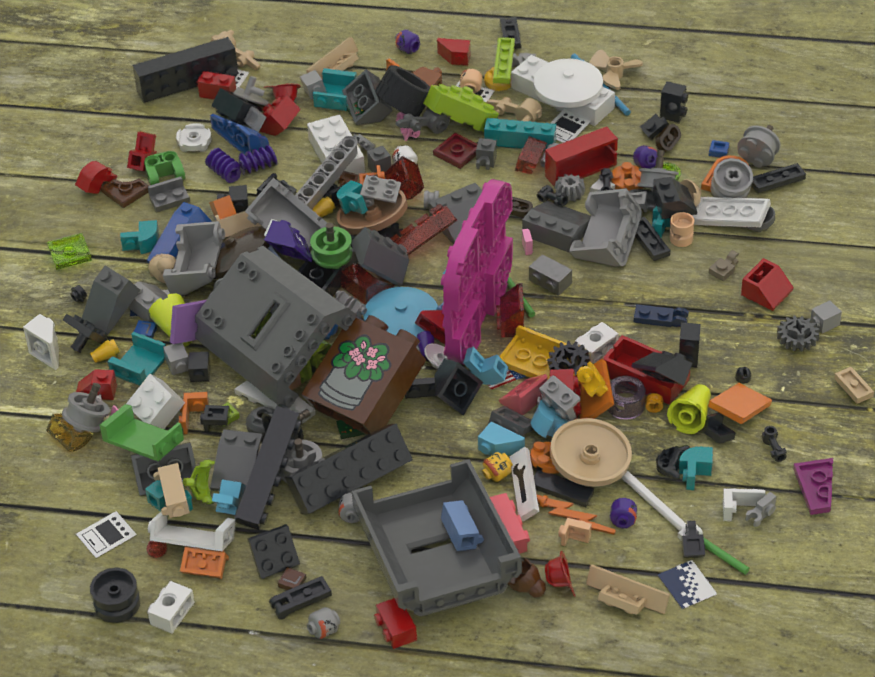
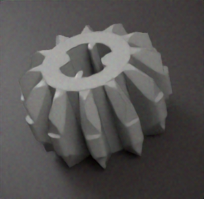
(570, 185)

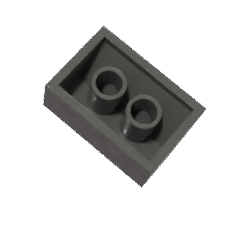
(363, 90)
(381, 255)
(146, 467)

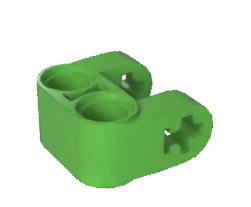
(163, 165)

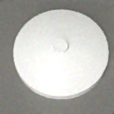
(568, 83)

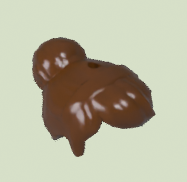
(528, 581)

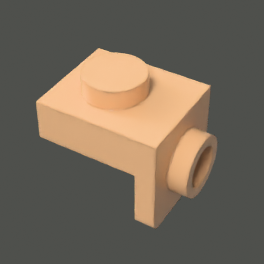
(575, 530)

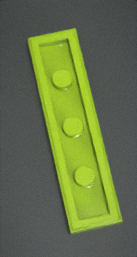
(504, 60)

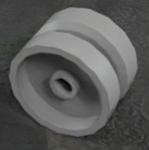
(731, 179)

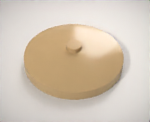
(590, 452)

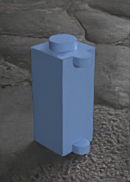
(460, 526)

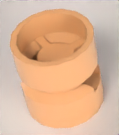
(681, 229)

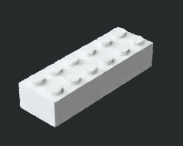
(523, 81)

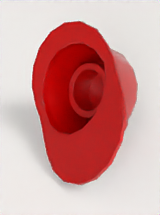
(285, 89)
(558, 572)

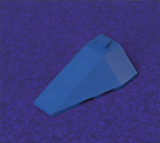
(237, 135)
(183, 215)

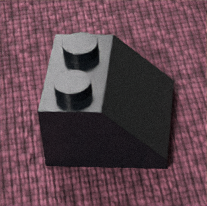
(232, 106)
(672, 197)
(664, 367)
(456, 385)

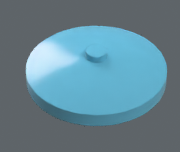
(400, 308)

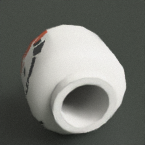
(405, 151)

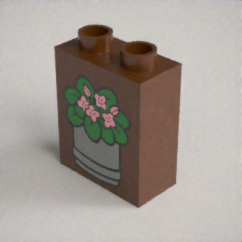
(365, 375)

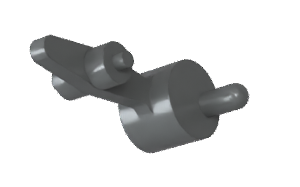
(435, 122)

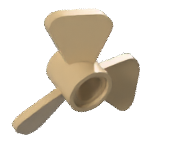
(613, 66)

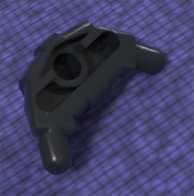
(668, 461)

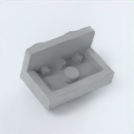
(559, 397)

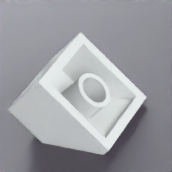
(42, 340)

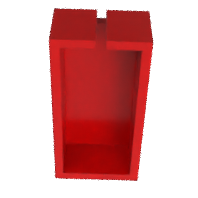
(582, 155)
(619, 363)

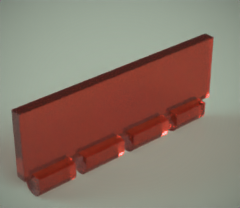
(426, 228)

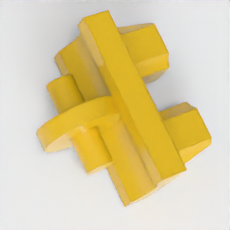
(591, 380)

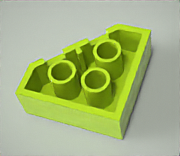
(460, 105)

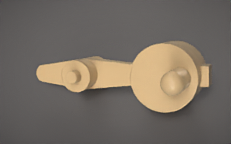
(243, 58)
(527, 111)

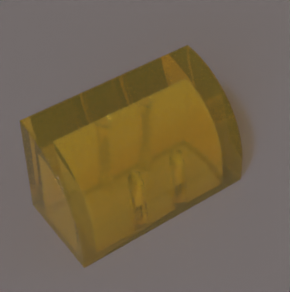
(66, 434)

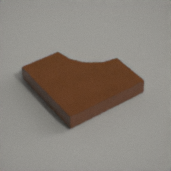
(125, 192)

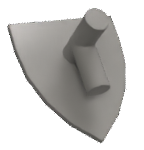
(251, 92)

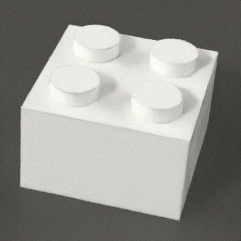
(155, 402)

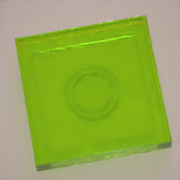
(69, 251)

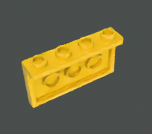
(529, 352)

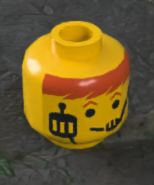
(497, 467)

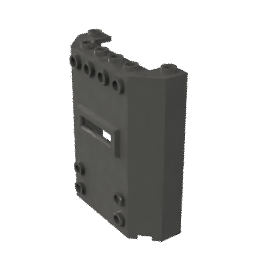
(288, 337)
(440, 575)

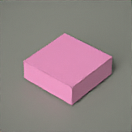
(527, 241)

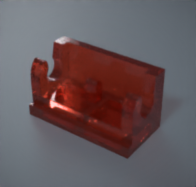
(530, 155)

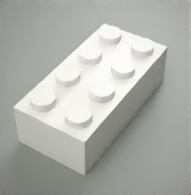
(326, 135)

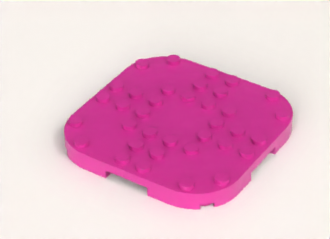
(477, 269)

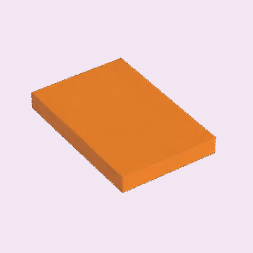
(739, 403)
(594, 406)

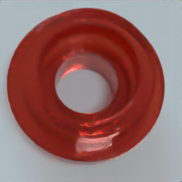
(156, 549)

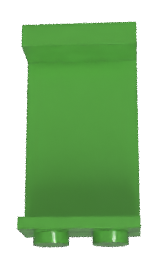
(138, 436)

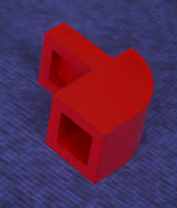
(144, 147)
(92, 177)

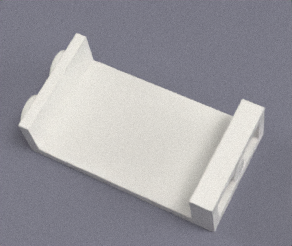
(210, 540)

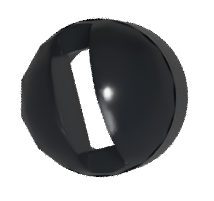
(739, 375)

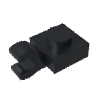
(692, 543)

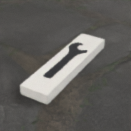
(524, 484)

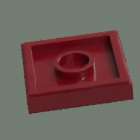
(456, 150)

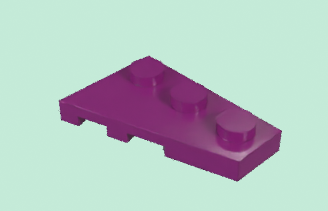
(816, 484)

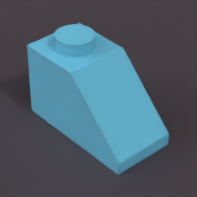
(499, 439)

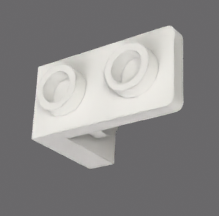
(739, 497)

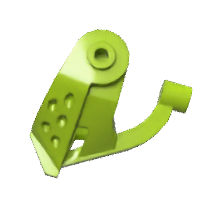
(200, 486)

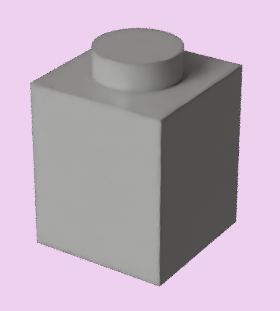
(312, 82)
(826, 316)
(176, 358)

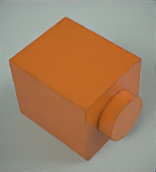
(223, 207)

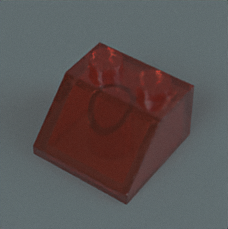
(408, 174)
(363, 283)
(510, 311)

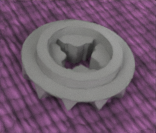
(365, 143)

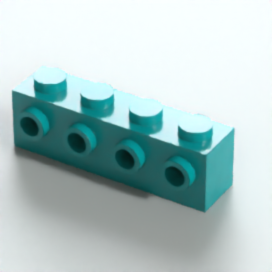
(515, 133)

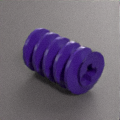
(257, 158)
(223, 165)

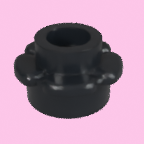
(78, 293)

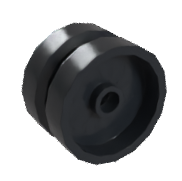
(115, 595)

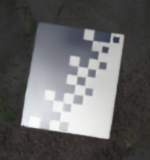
(687, 584)

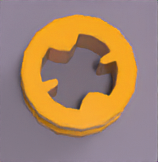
(654, 403)

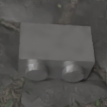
(550, 275)

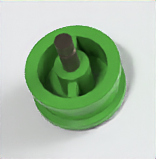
(331, 247)

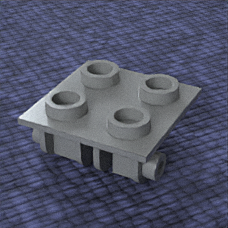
(379, 189)
(351, 303)

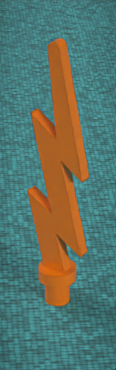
(562, 511)

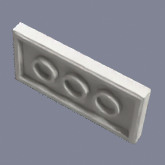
(731, 211)

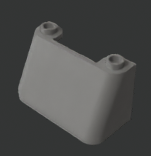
(280, 204)
(610, 228)
(196, 257)

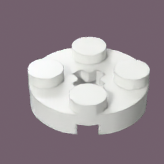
(188, 143)

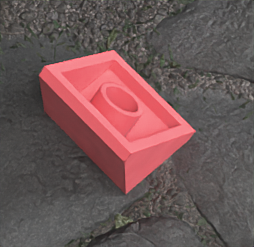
(524, 395)

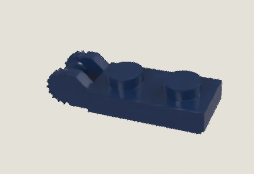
(660, 316)

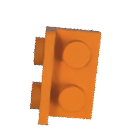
(203, 562)

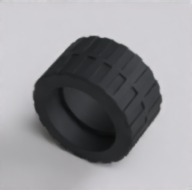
(403, 91)

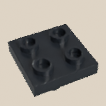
(86, 331)
(273, 551)

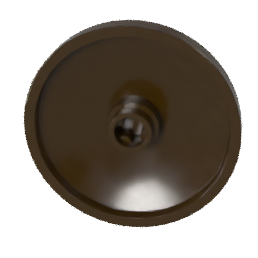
(240, 242)

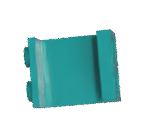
(334, 83)
(140, 360)

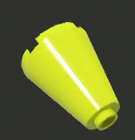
(161, 312)
(690, 409)

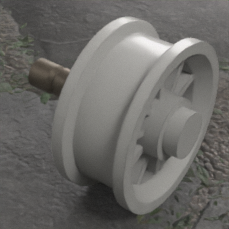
(648, 175)

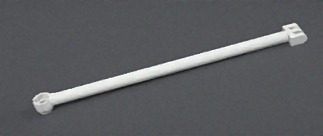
(655, 502)

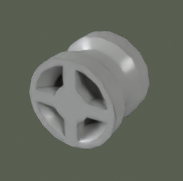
(430, 196)

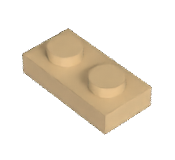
(854, 385)

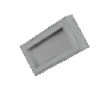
(254, 119)

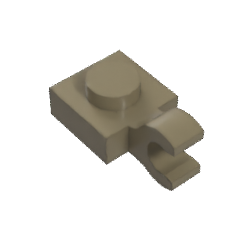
(724, 268)

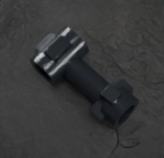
(606, 175)
(548, 193)
(769, 438)

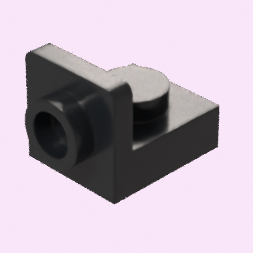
(214, 416)

